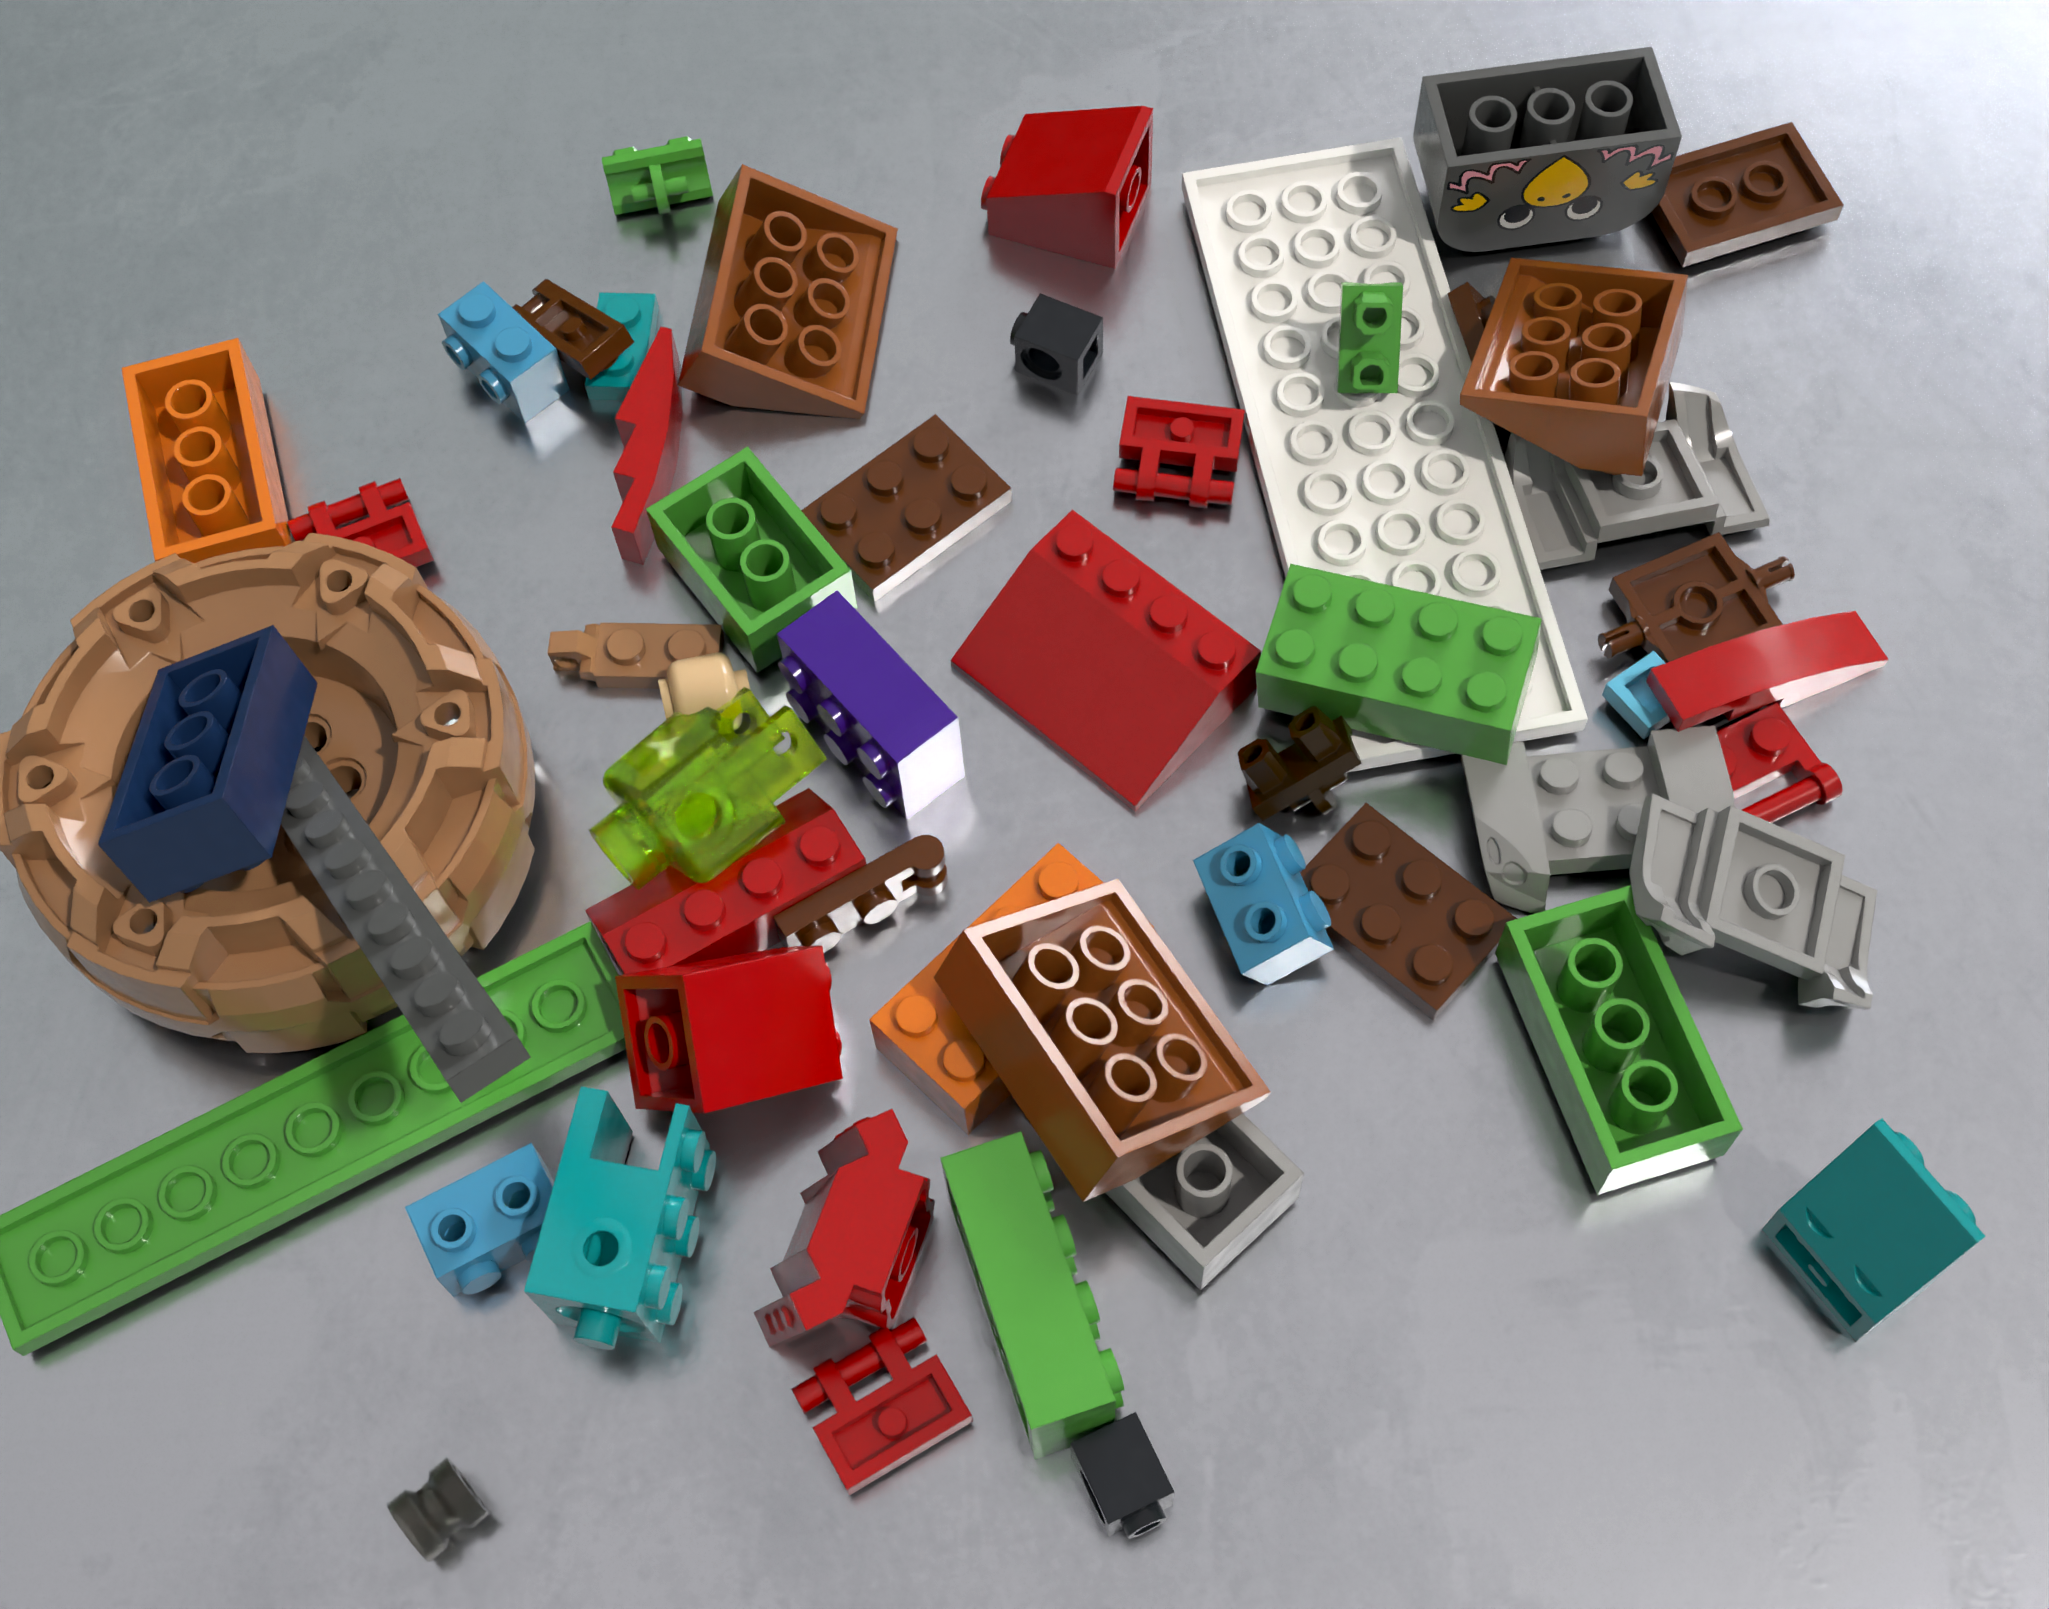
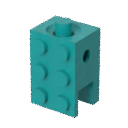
(618, 1228)

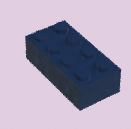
(210, 766)

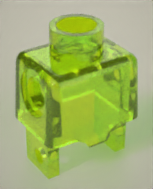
(701, 791)

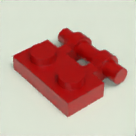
(1183, 436)
(388, 530)
(891, 1422)

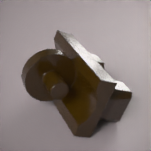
(1303, 770)

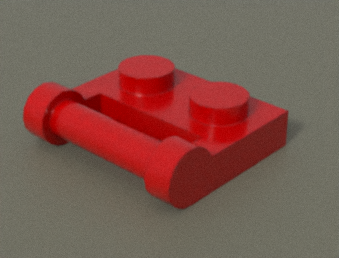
(1768, 748)

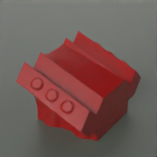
(853, 1236)

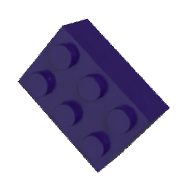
(870, 706)

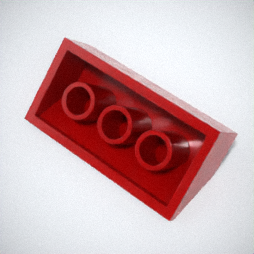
(733, 914)

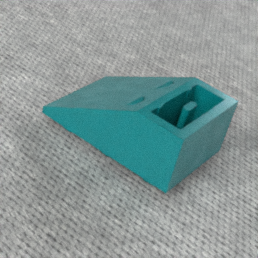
(1873, 1229)

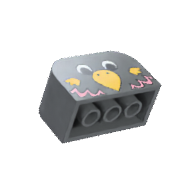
(1545, 148)

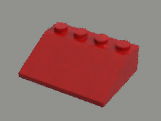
(1107, 660)

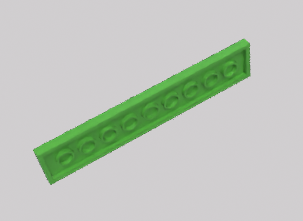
(289, 1147)

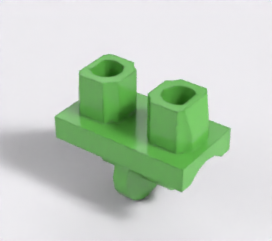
(657, 176)
(1369, 337)

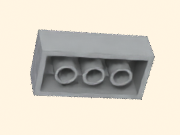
(1212, 1197)

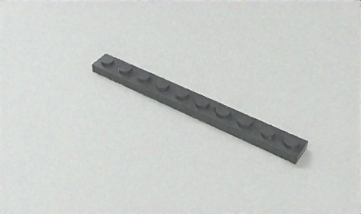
(398, 933)

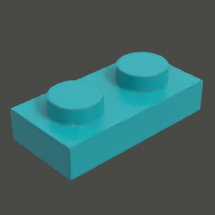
(639, 316)

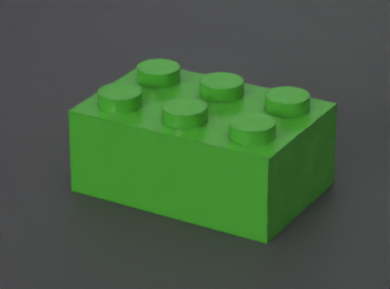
(748, 553)

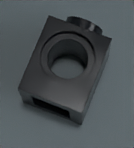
(1057, 343)
(1123, 1477)

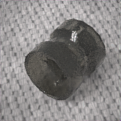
(438, 1509)

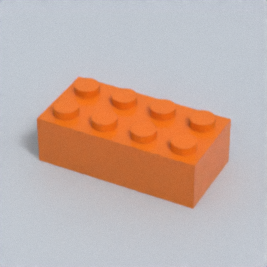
(205, 453)
(926, 1035)

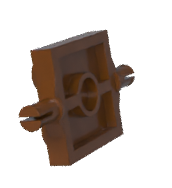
(1693, 600)

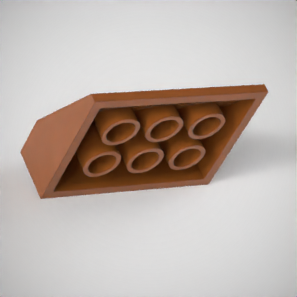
(788, 301)
(1579, 360)
(1098, 1035)

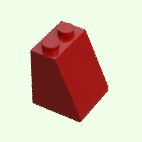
(1073, 182)
(729, 1029)

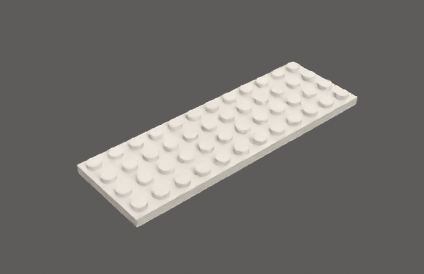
(1367, 481)

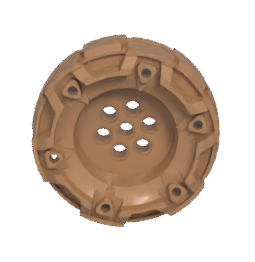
(403, 713)

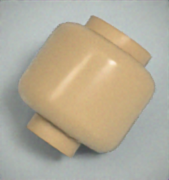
(701, 684)

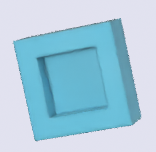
(1634, 699)

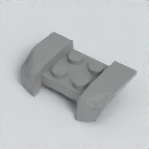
(1686, 481)
(1583, 806)
(1756, 893)

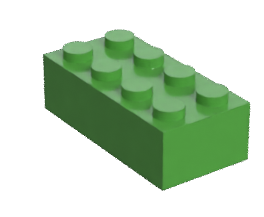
(1399, 662)
(1616, 1040)
(1028, 1292)

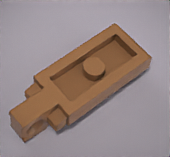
(630, 652)

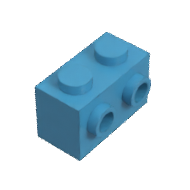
(503, 352)
(1265, 903)
(484, 1221)

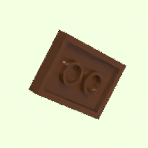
(1744, 195)
(907, 506)
(1404, 910)

